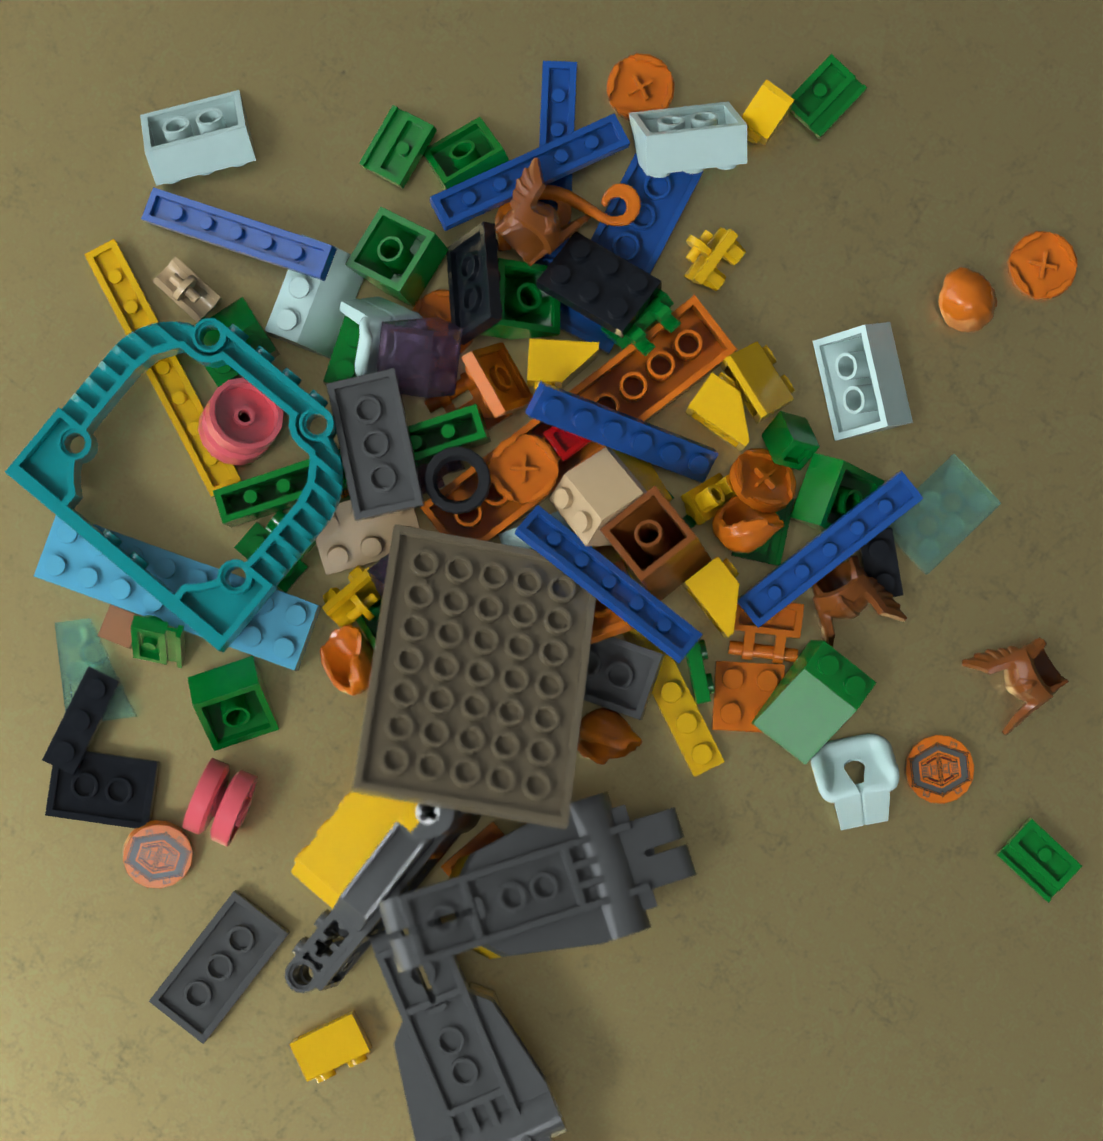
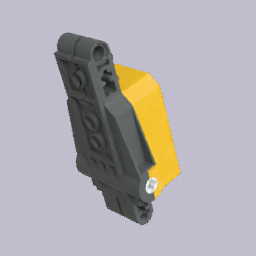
(359, 858)
(544, 887)
(462, 1058)

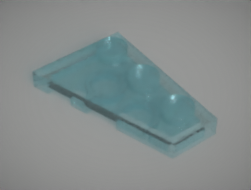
(82, 647)

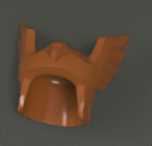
(532, 225)
(848, 592)
(1026, 675)

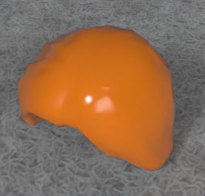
(967, 300)
(742, 527)
(348, 660)
(606, 736)

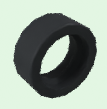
(437, 463)

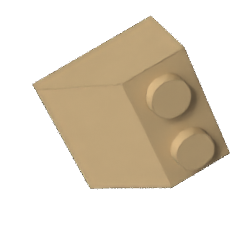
(595, 495)

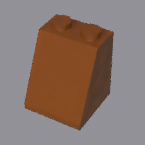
(656, 544)

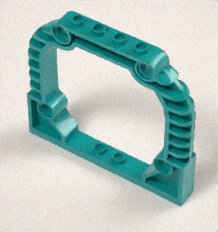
(54, 472)

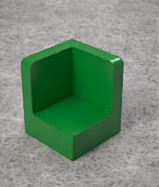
(790, 440)

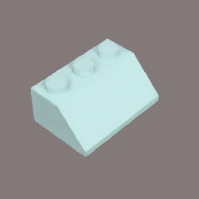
(197, 138)
(689, 139)
(309, 308)
(862, 381)

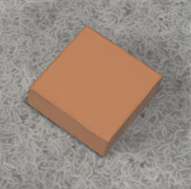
(117, 626)

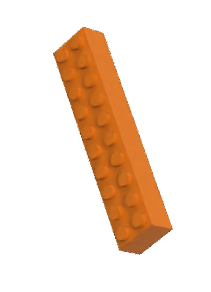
(626, 383)

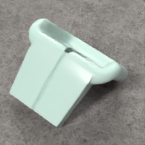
(369, 315)
(860, 802)

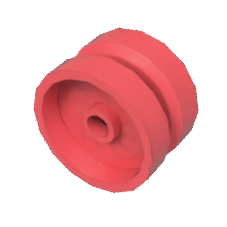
(239, 423)
(225, 804)

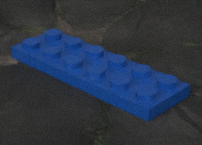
(641, 240)

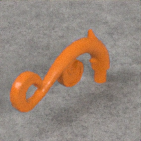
(567, 199)

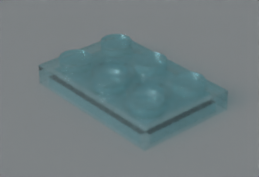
(950, 511)

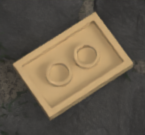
(354, 543)

